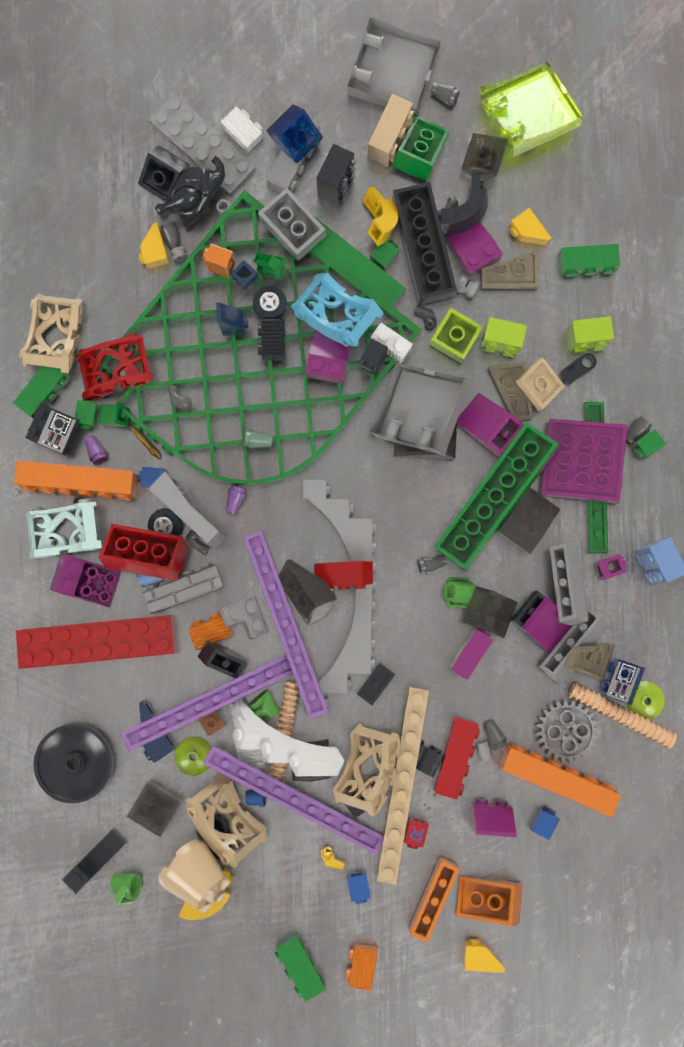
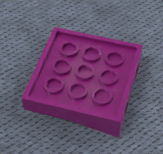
(587, 461)

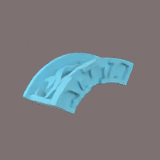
(364, 310)

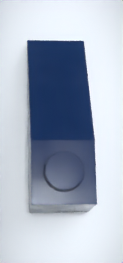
(231, 320)
(160, 747)

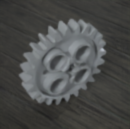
(556, 744)

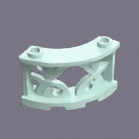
(85, 525)

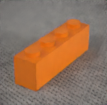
(433, 899)

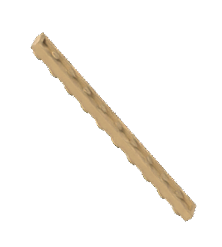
(403, 785)

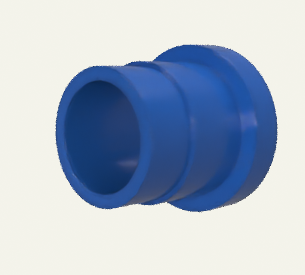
(254, 798)

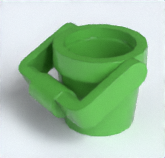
(459, 591)
(264, 706)
(125, 887)

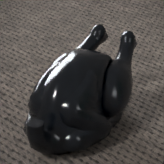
(194, 191)

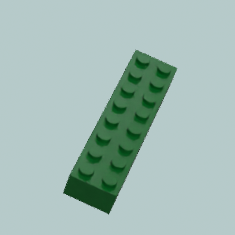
(497, 496)

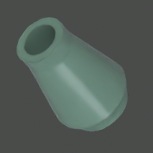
(256, 439)

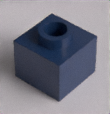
(244, 269)

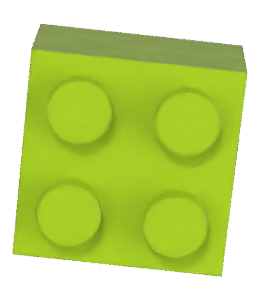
(590, 334)
(456, 335)
(503, 337)

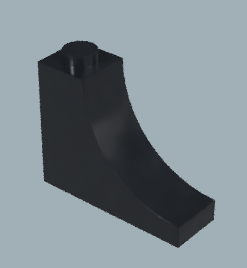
(94, 861)

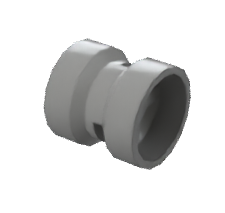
(471, 288)

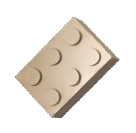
(390, 130)

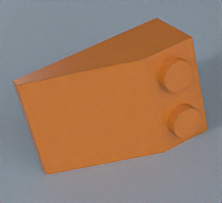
(489, 900)

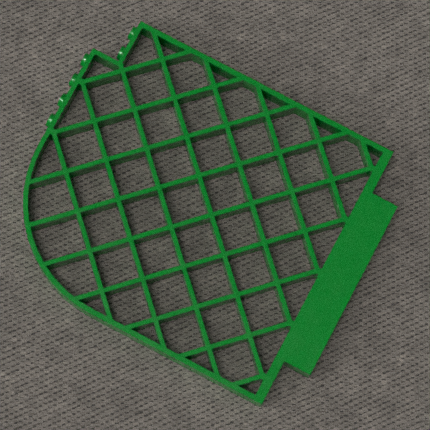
(335, 257)

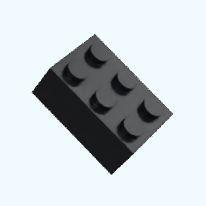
(336, 175)

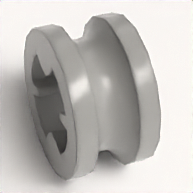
(179, 254)

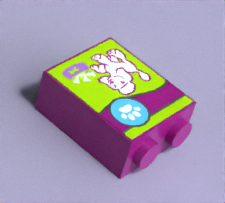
(471, 653)

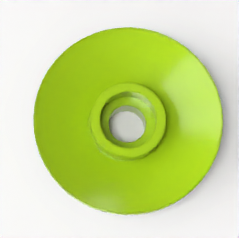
(656, 697)
(182, 756)

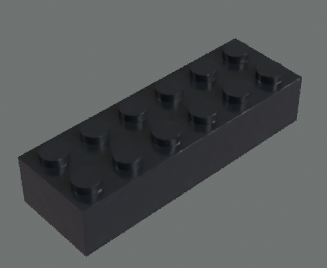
(424, 243)

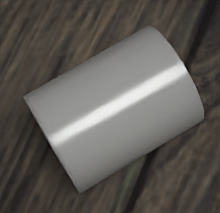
(222, 203)
(484, 751)

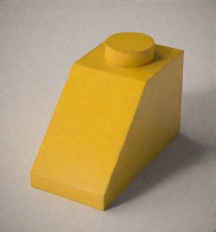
(529, 229)
(153, 249)
(480, 958)

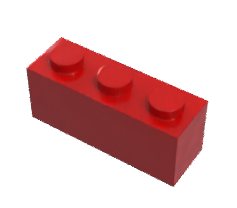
(345, 574)

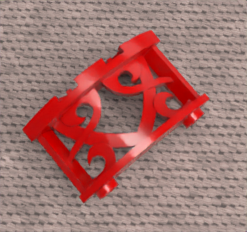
(133, 376)

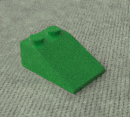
(420, 148)

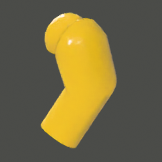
(330, 860)

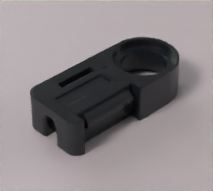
(577, 369)

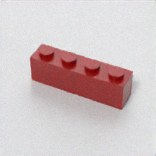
(456, 756)

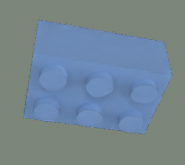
(661, 561)

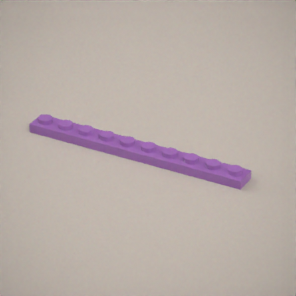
(286, 625)
(206, 703)
(293, 799)

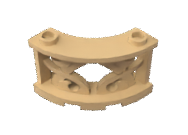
(59, 358)
(352, 775)
(204, 821)

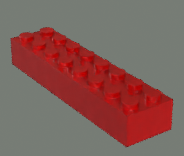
(96, 641)

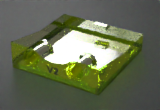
(530, 108)

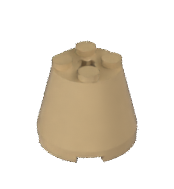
(195, 876)

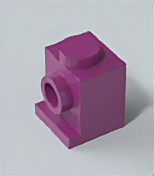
(619, 566)

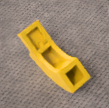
(384, 213)
(191, 913)

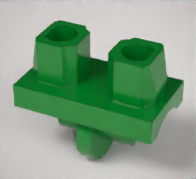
(270, 265)

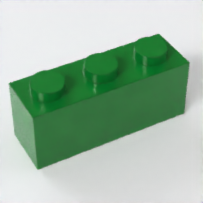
(589, 259)
(41, 389)
(300, 967)

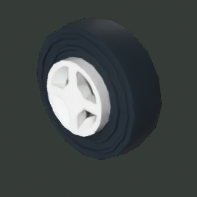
(266, 296)
(159, 517)

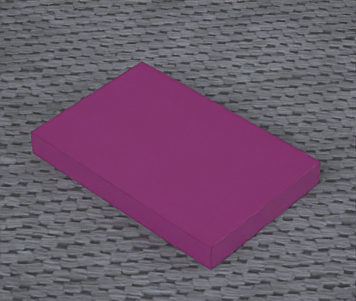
(545, 625)

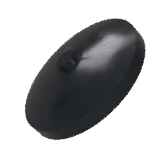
(73, 763)

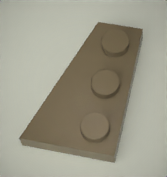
(512, 274)
(512, 395)
(591, 659)

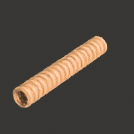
(622, 715)
(285, 723)

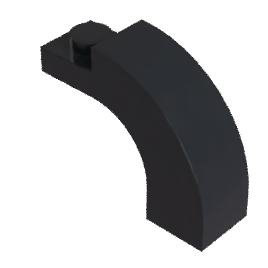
(467, 215)

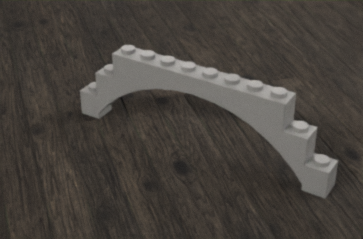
(357, 538)

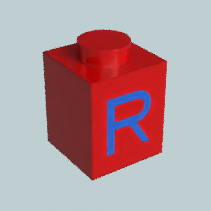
(416, 833)

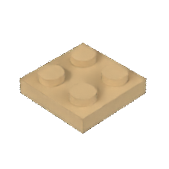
(540, 384)

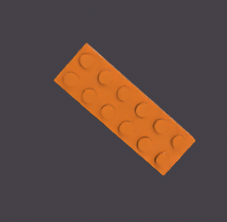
(76, 479)
(561, 781)

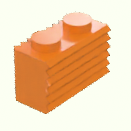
(219, 260)
(211, 630)
(362, 966)

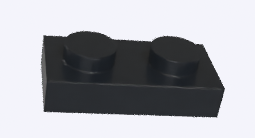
(375, 684)

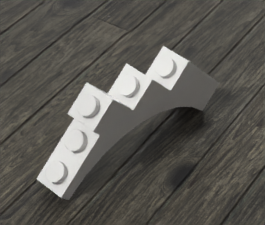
(279, 748)

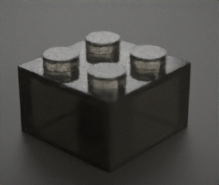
(490, 611)
(155, 808)

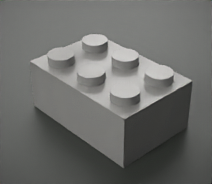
(292, 224)

